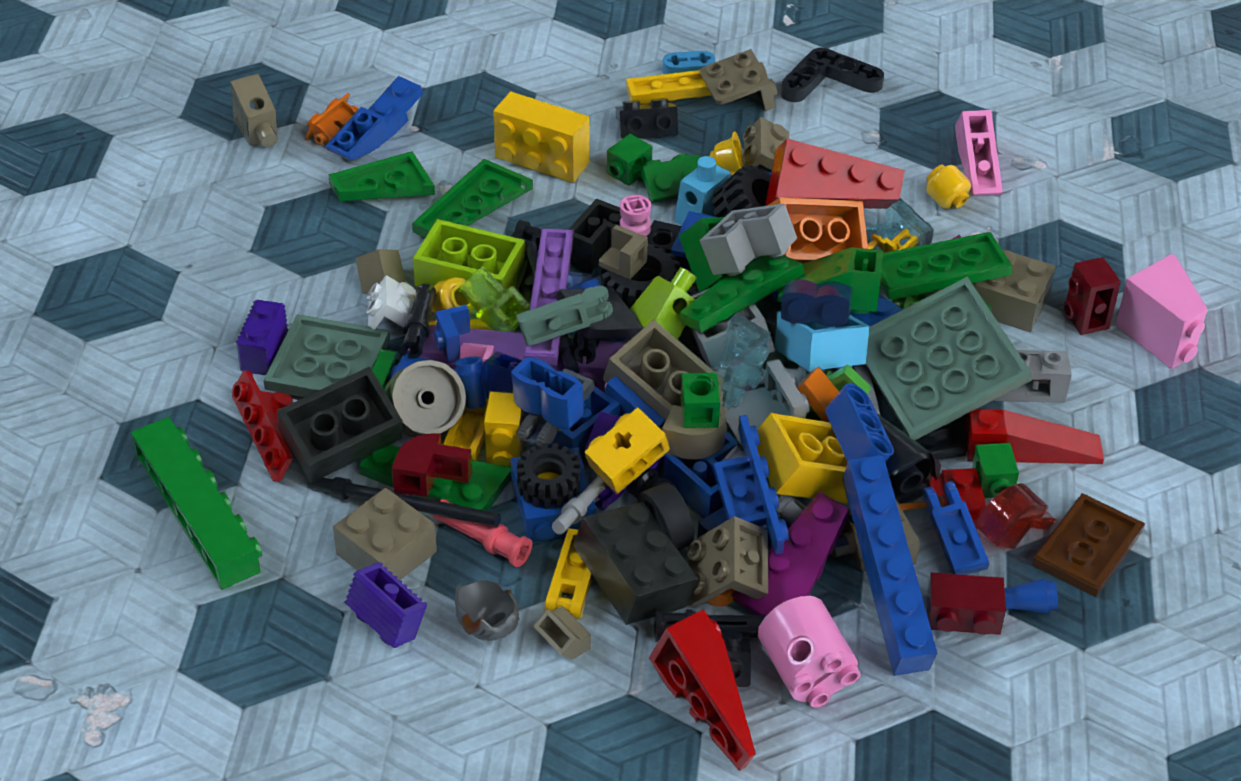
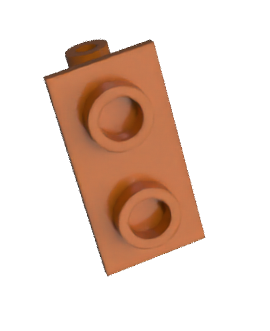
(324, 126)

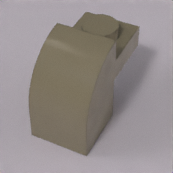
(694, 442)

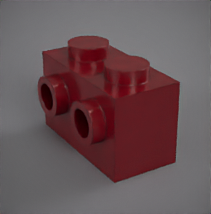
(1091, 296)

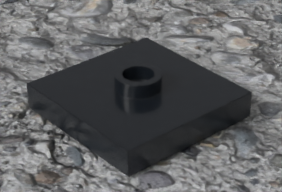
(619, 324)

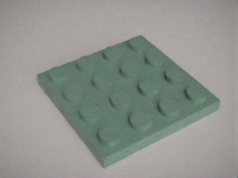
(942, 359)

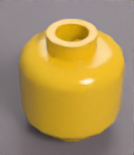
(948, 186)
(449, 296)

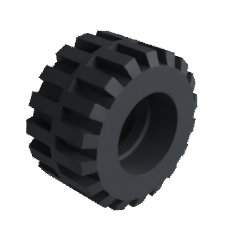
(742, 190)
(658, 264)

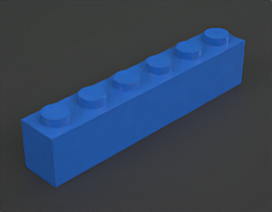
(889, 566)

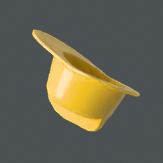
(729, 154)

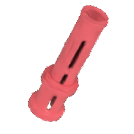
(494, 539)

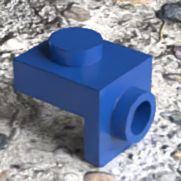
(449, 325)

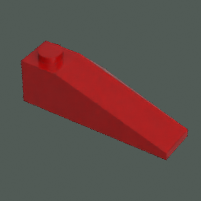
(1030, 438)
(697, 665)

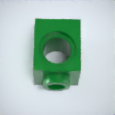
(627, 159)
(700, 400)
(995, 468)

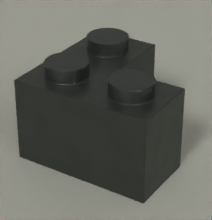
(593, 234)

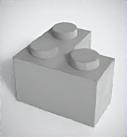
(747, 235)

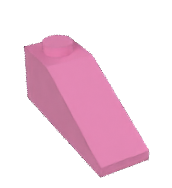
(979, 152)

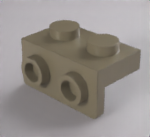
(761, 142)

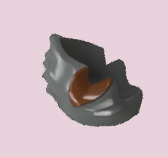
(486, 610)

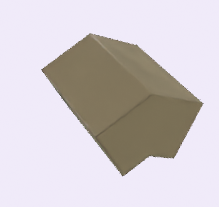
(564, 633)

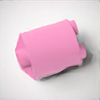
(808, 650)

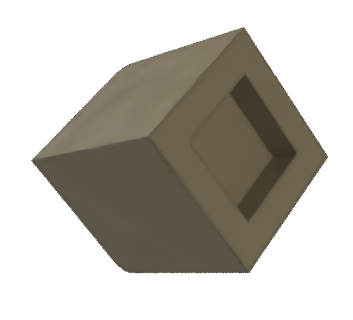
(626, 253)
(376, 265)

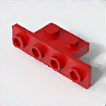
(260, 417)

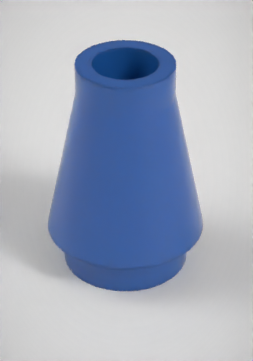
(469, 372)
(1033, 596)

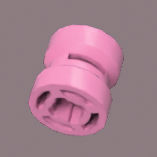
(635, 214)

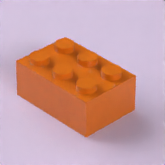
(824, 227)

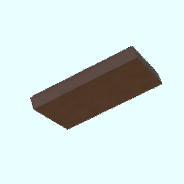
(1088, 544)

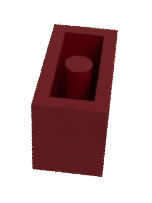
(966, 603)

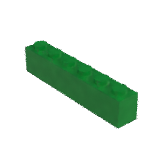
(196, 502)

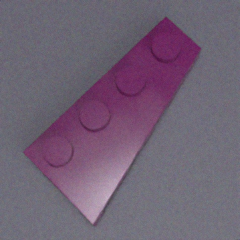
(803, 555)

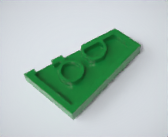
(384, 178)

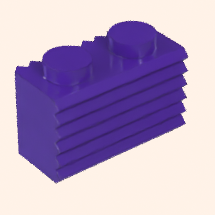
(261, 336)
(385, 604)

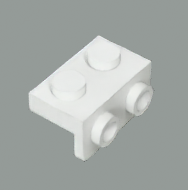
(390, 300)

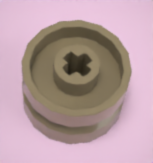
(442, 390)

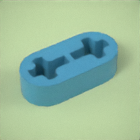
(686, 61)

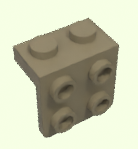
(739, 77)

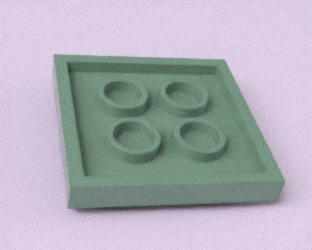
(322, 353)

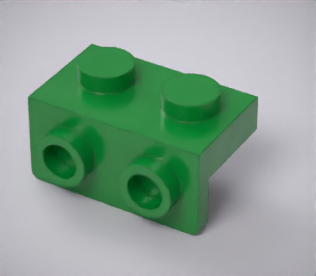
(664, 178)

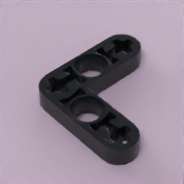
(828, 63)

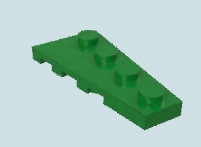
(474, 196)
(737, 292)
(480, 493)

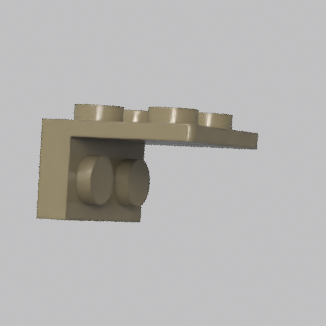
(728, 558)

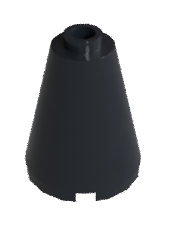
(909, 465)

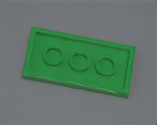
(942, 264)

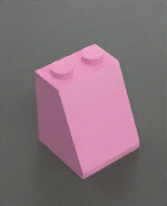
(1163, 312)

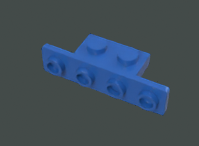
(746, 490)

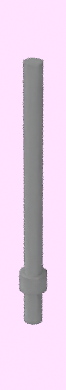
(576, 508)

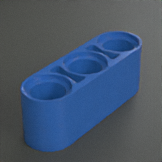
(857, 424)

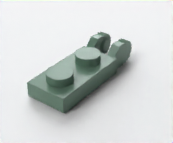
(565, 315)

